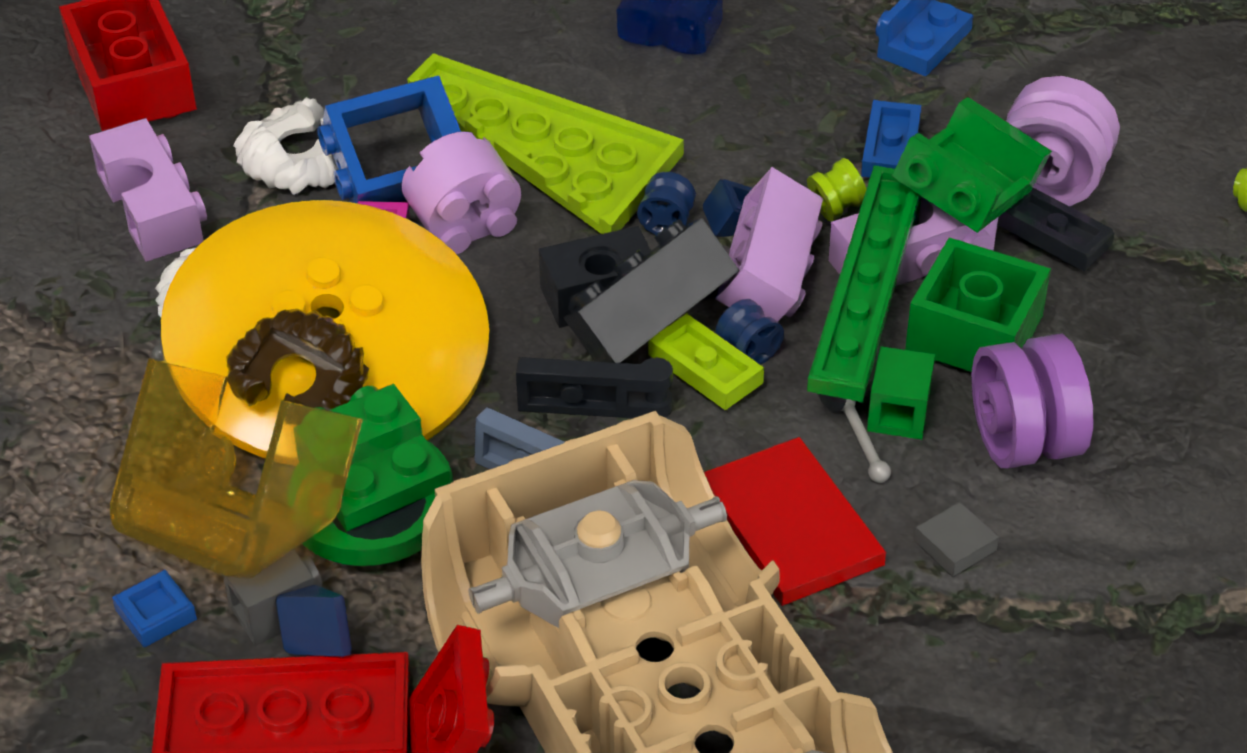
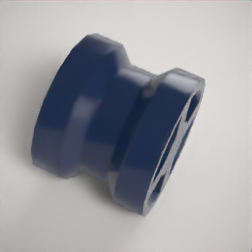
(665, 201)
(750, 331)

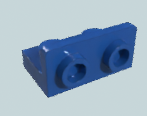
(920, 33)

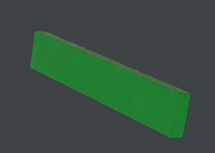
(864, 289)

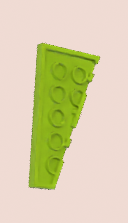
(566, 149)

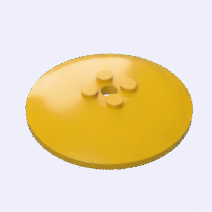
(388, 278)

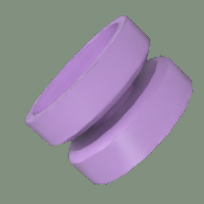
(1075, 126)

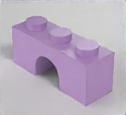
(154, 191)
(924, 240)

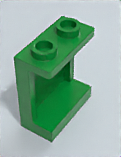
(972, 165)

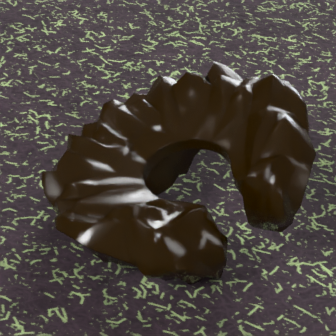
(300, 334)

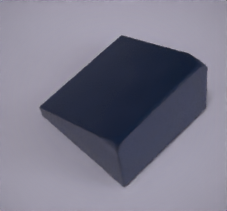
(724, 207)
(313, 622)

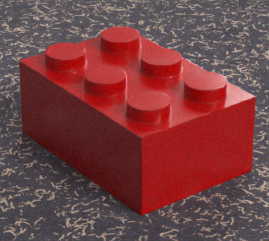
(127, 60)

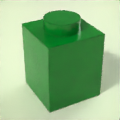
(900, 392)

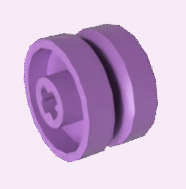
(1032, 400)

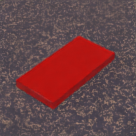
(285, 705)

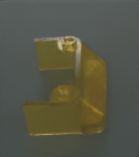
(179, 472)

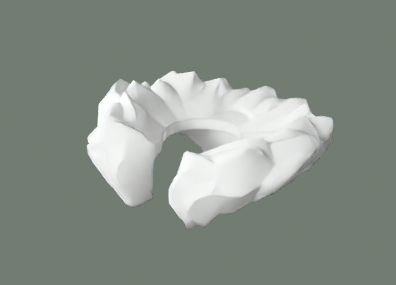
(266, 160)

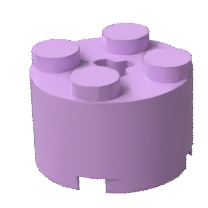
(462, 190)

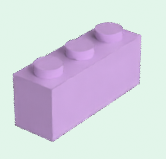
(773, 245)

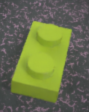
(707, 361)

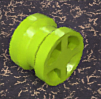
(838, 188)

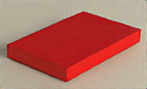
(797, 517)

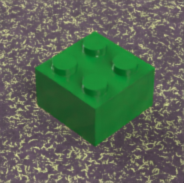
(975, 302)

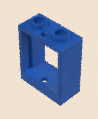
(425, 95)

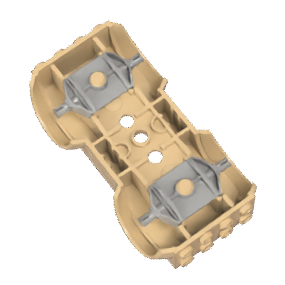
(617, 544)

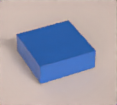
(154, 608)

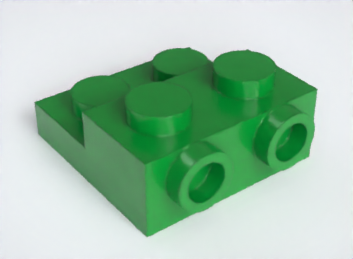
(390, 460)

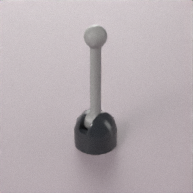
(878, 470)

